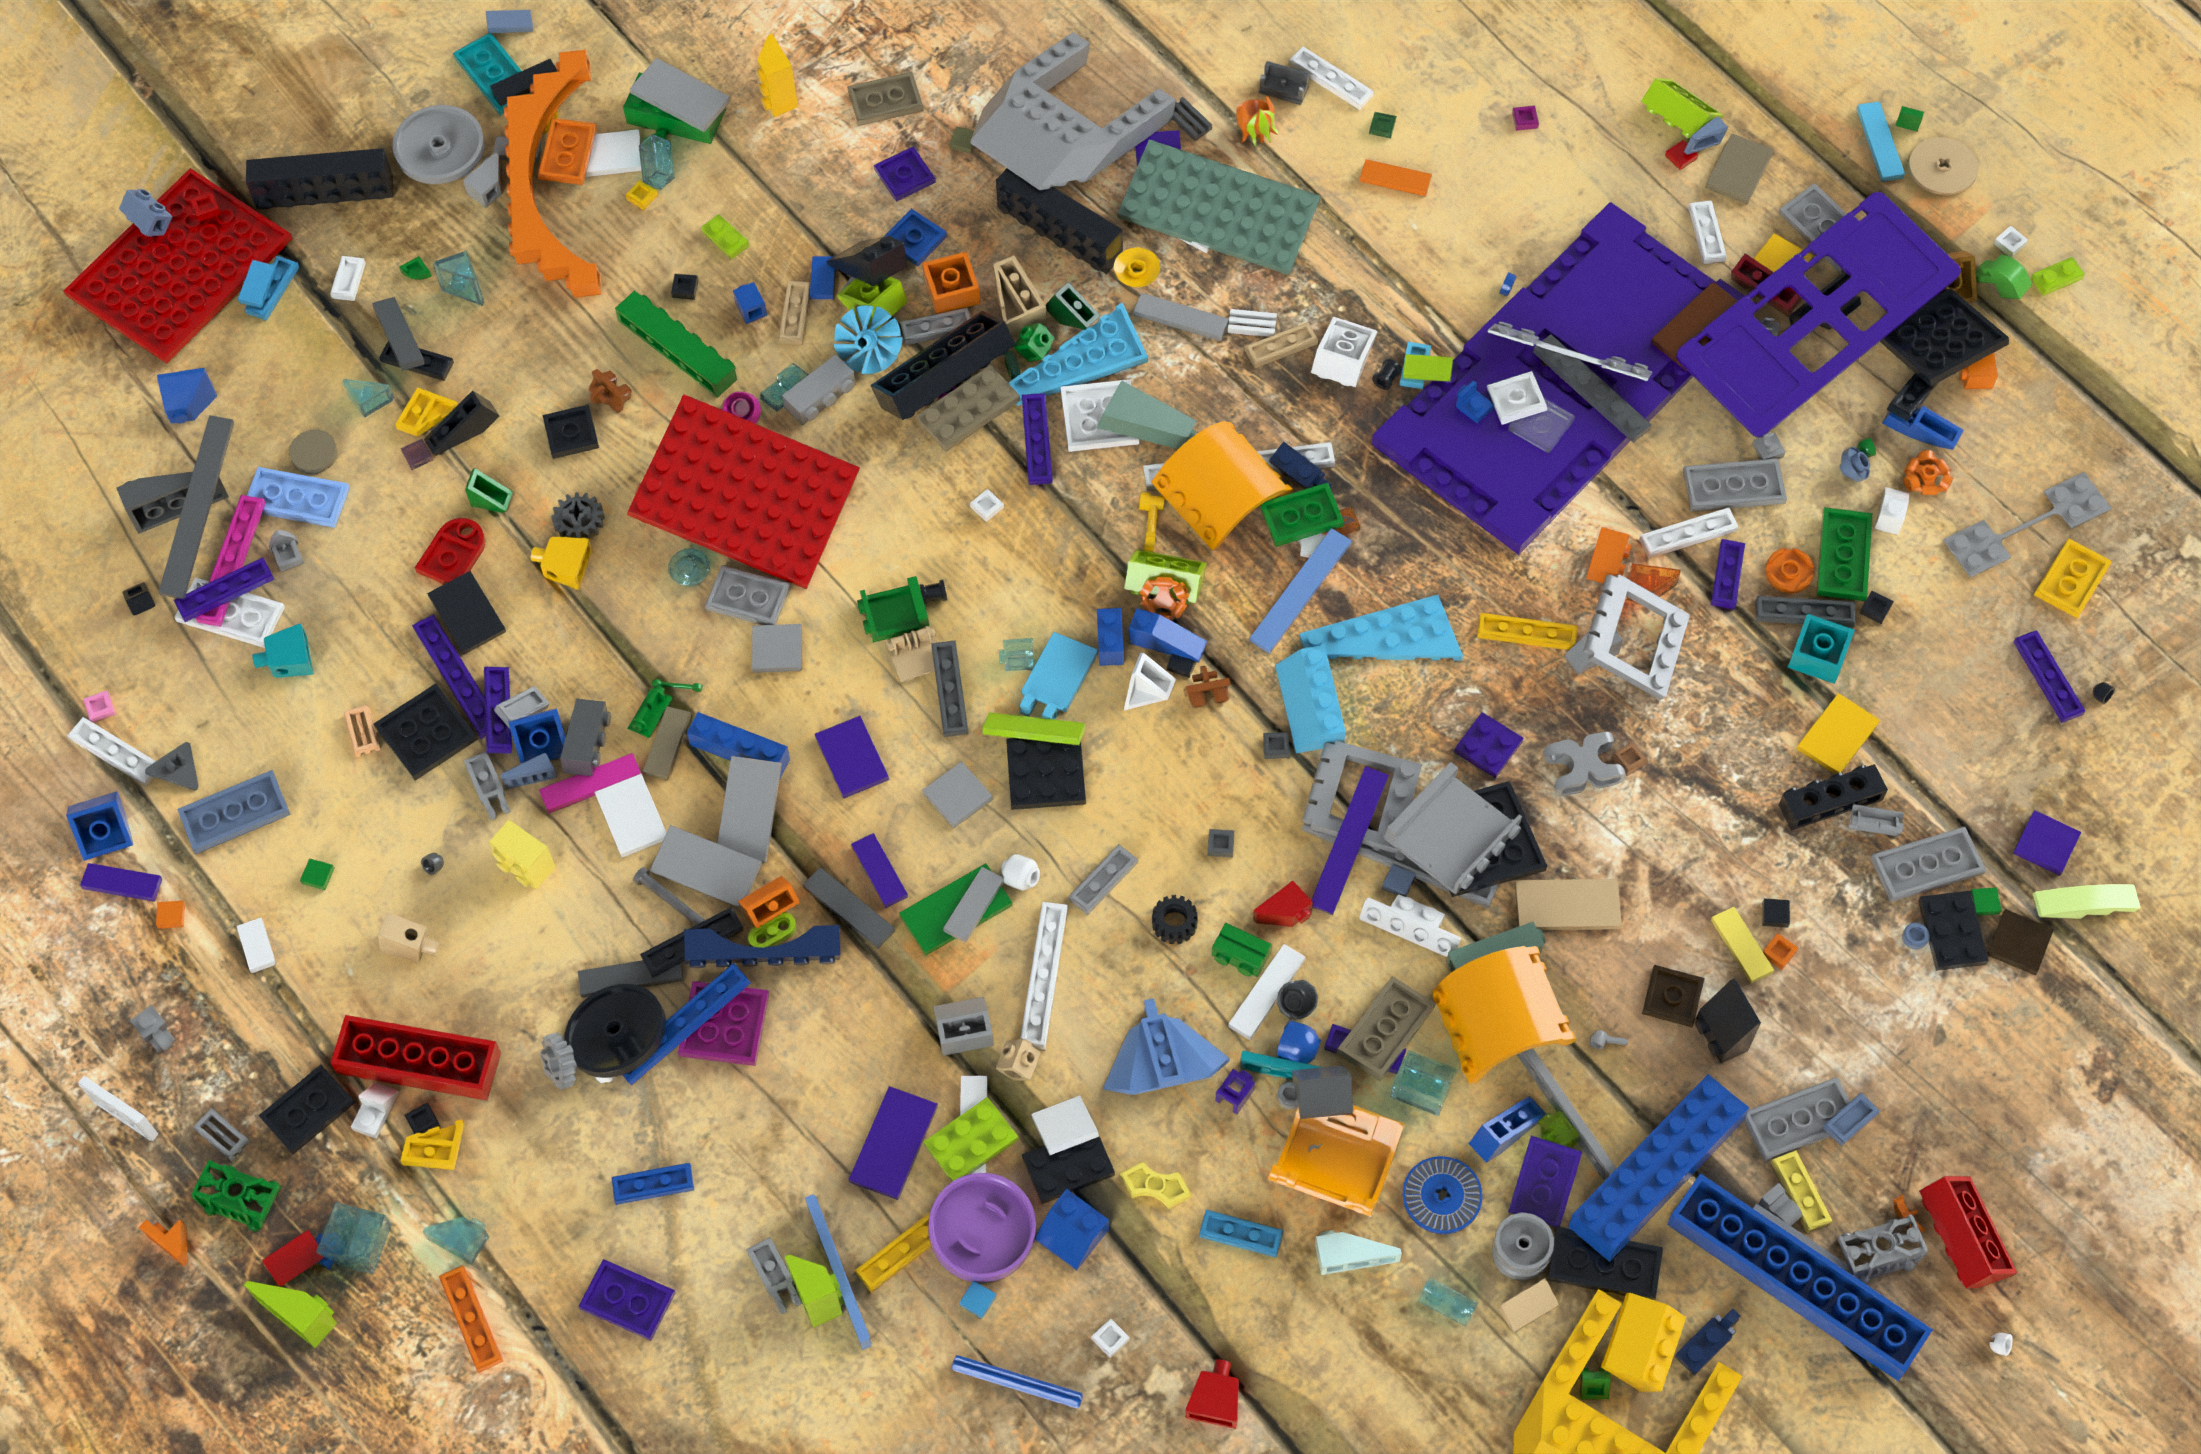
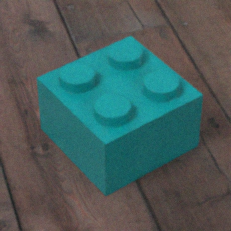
(1821, 648)

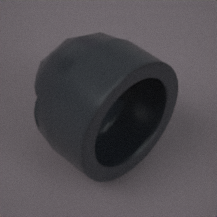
(2103, 692)

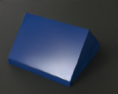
(538, 735)

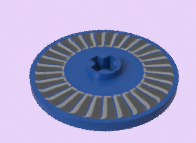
(1443, 1215)

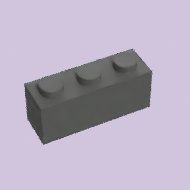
(585, 737)

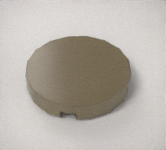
(313, 451)

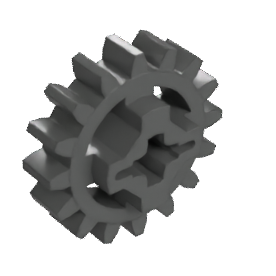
(587, 512)

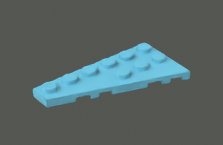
(1089, 355)
(1394, 633)

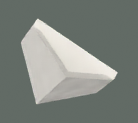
(1148, 683)

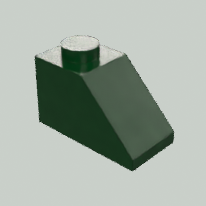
(1071, 308)

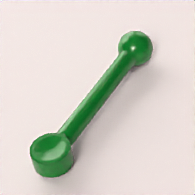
(695, 687)

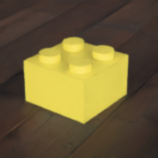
(521, 855)

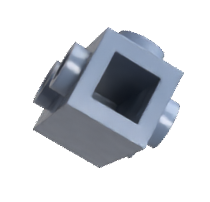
(145, 212)

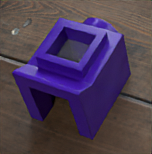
(1236, 1089)

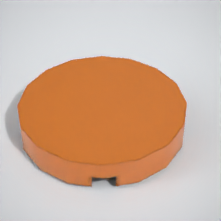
(1789, 570)

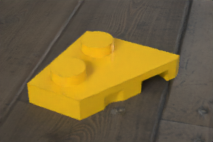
(434, 1148)

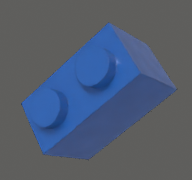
(1110, 636)

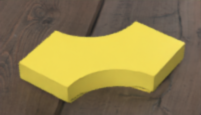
(1165, 1187)

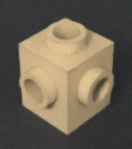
(1018, 1059)

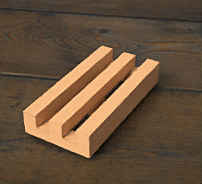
(366, 747)

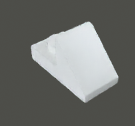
(375, 1108)

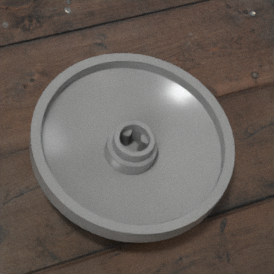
(438, 144)

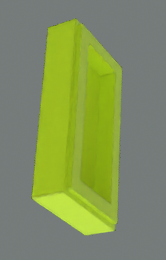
(1428, 367)

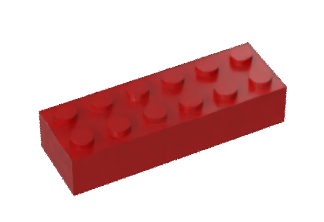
(416, 1057)

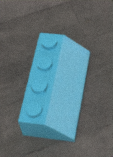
(1310, 699)

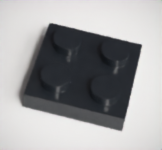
(570, 431)

